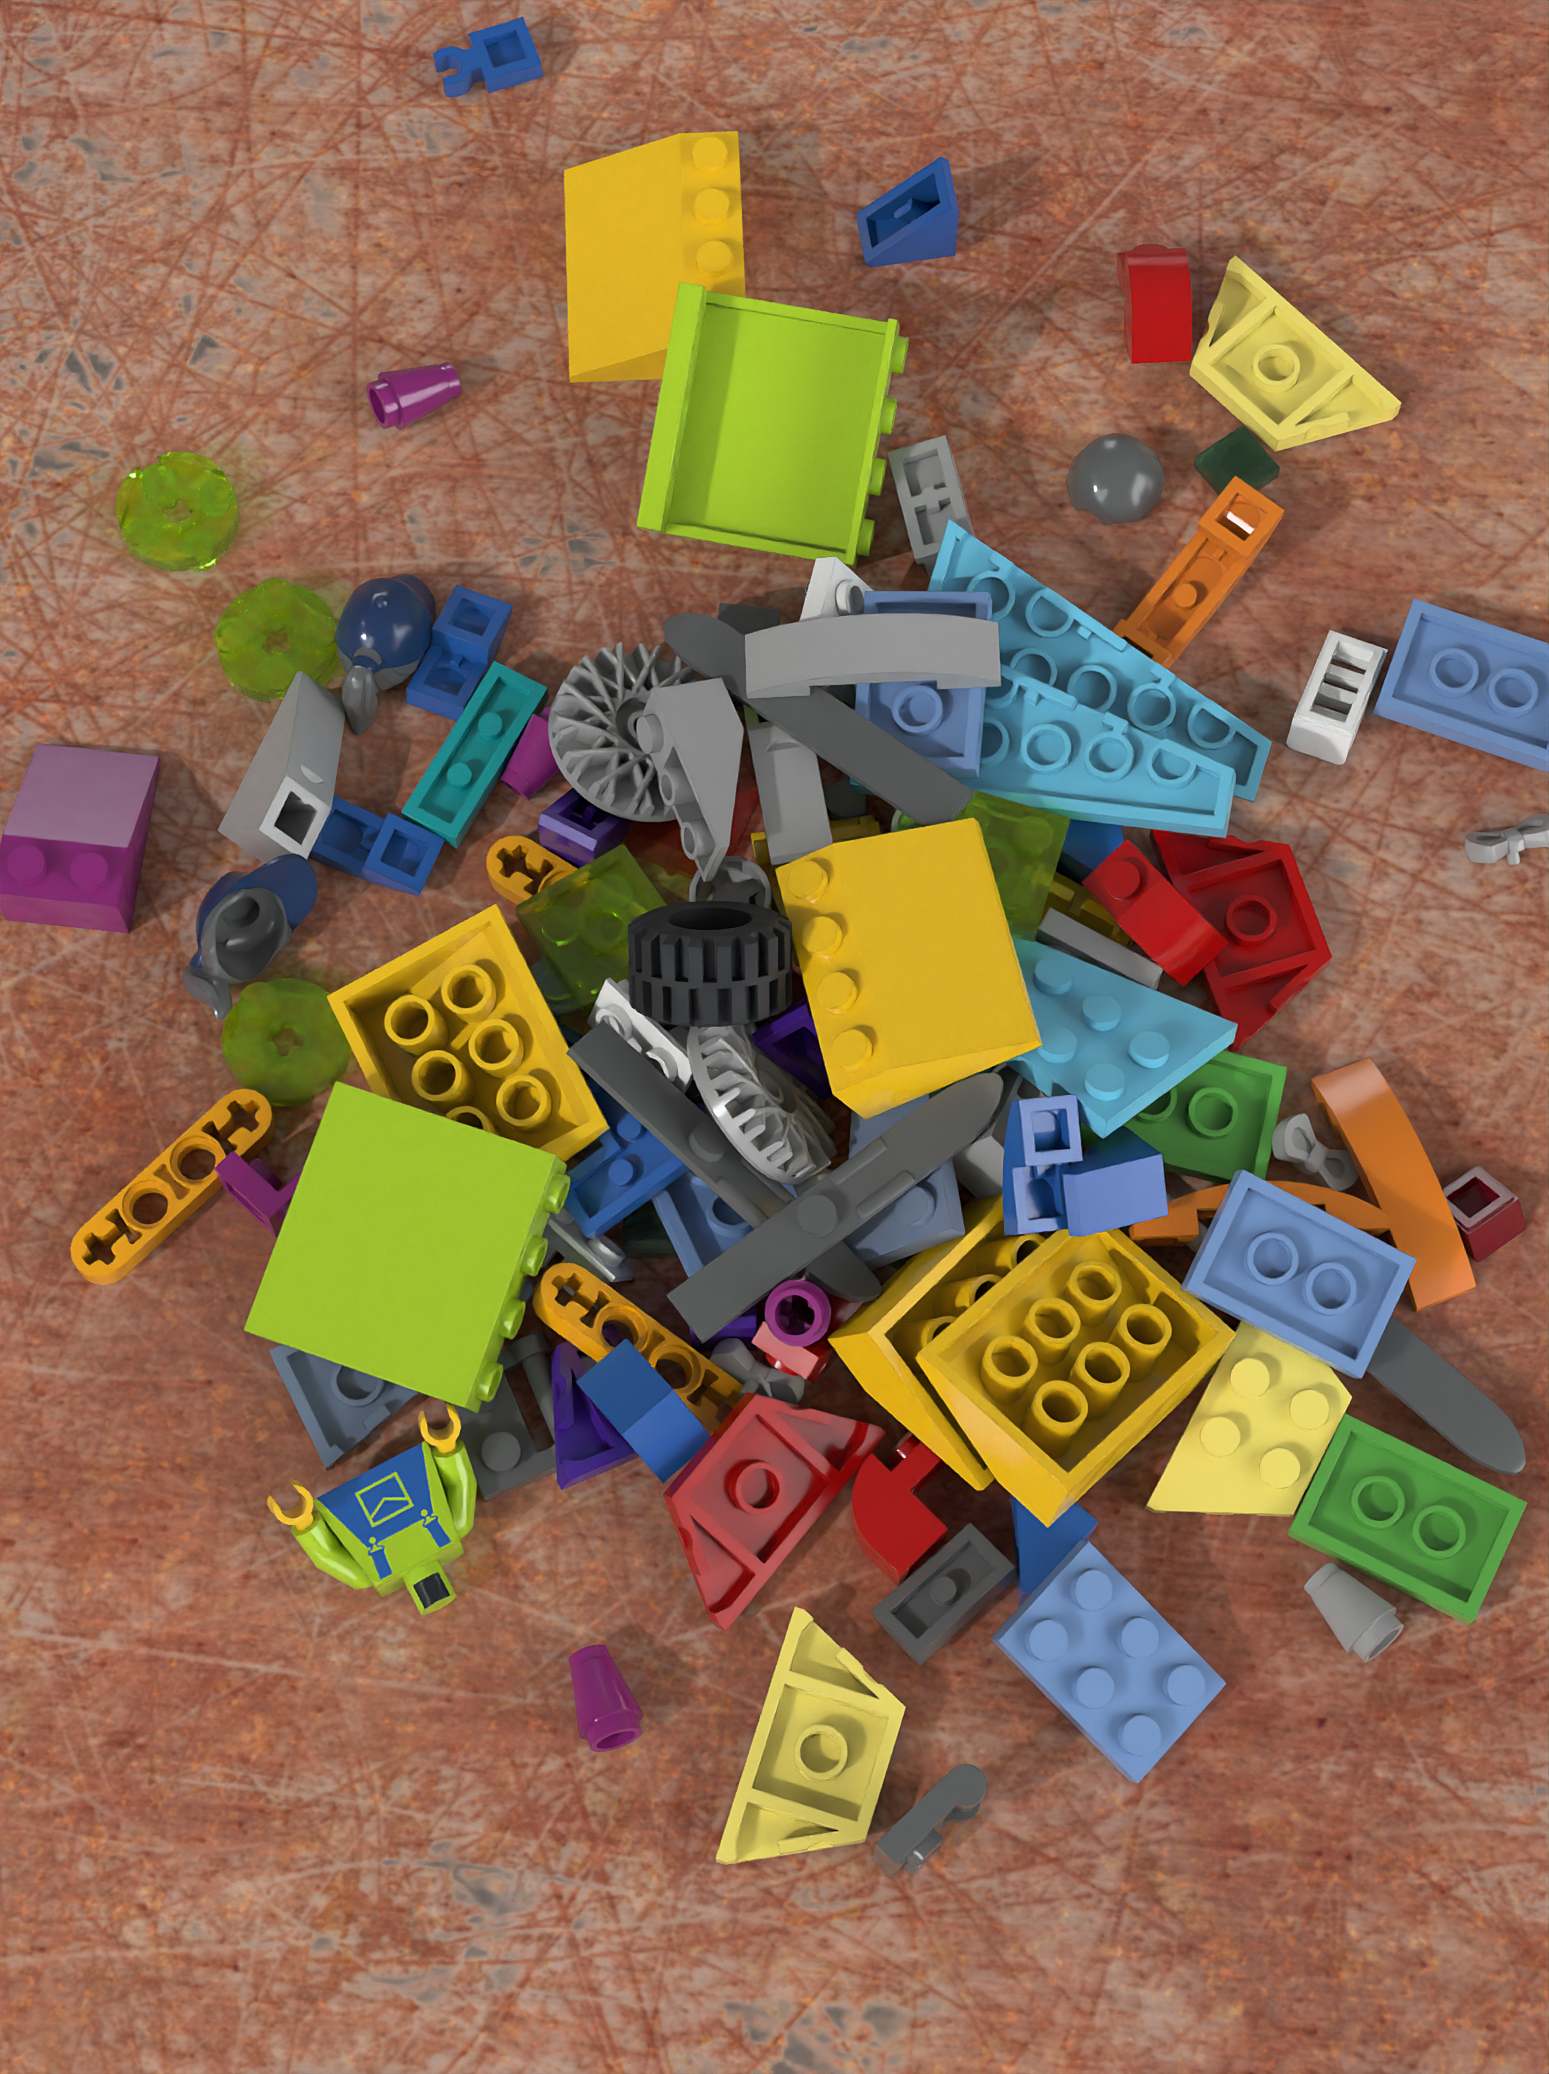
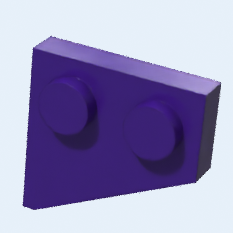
(583, 1436)

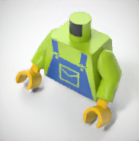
(394, 1520)

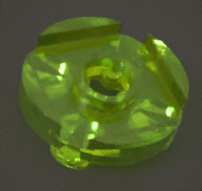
(183, 544)
(271, 609)
(266, 1011)

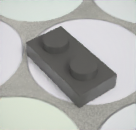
(945, 1594)

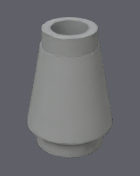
(1354, 1612)

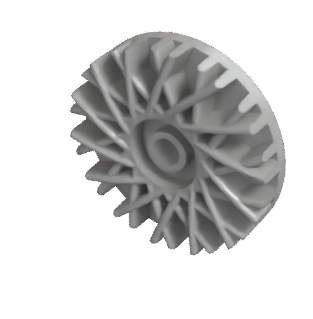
(596, 731)
(760, 1104)

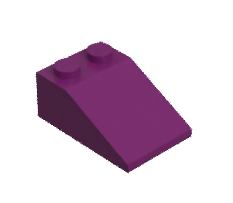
(78, 838)

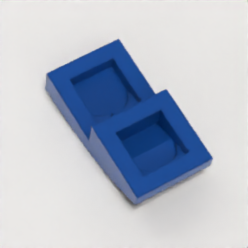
(459, 652)
(376, 848)
(1037, 1151)

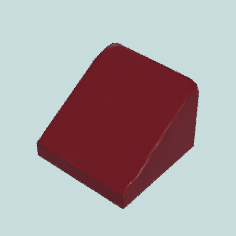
(1483, 1212)

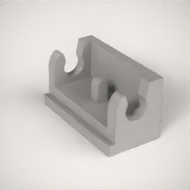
(929, 496)

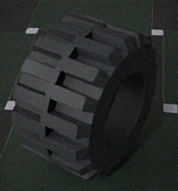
(710, 963)

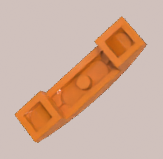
(1202, 573)
(1397, 1179)
(1184, 1212)

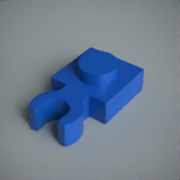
(497, 55)

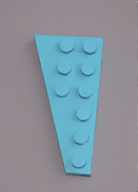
(1080, 656)
(1092, 765)
(1109, 1037)

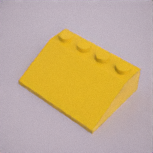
(634, 234)
(906, 963)
(471, 1039)
(914, 1308)
(1072, 1364)

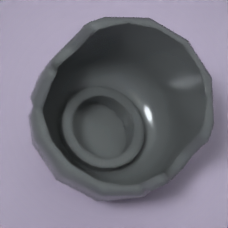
(1116, 479)

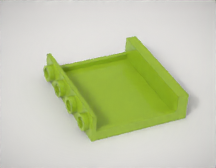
(771, 426)
(409, 1247)

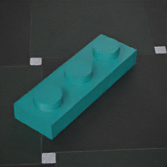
(475, 754)

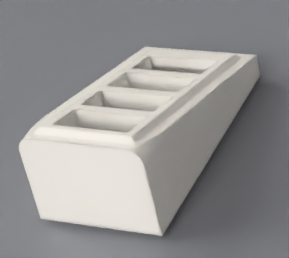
(1325, 731)

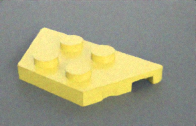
(1281, 369)
(1253, 1432)
(813, 1753)

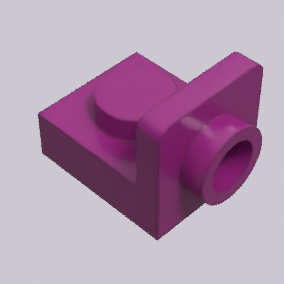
(257, 1190)

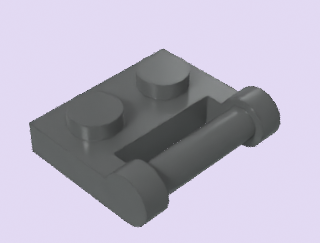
(498, 1436)
(917, 1834)

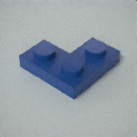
(621, 1173)

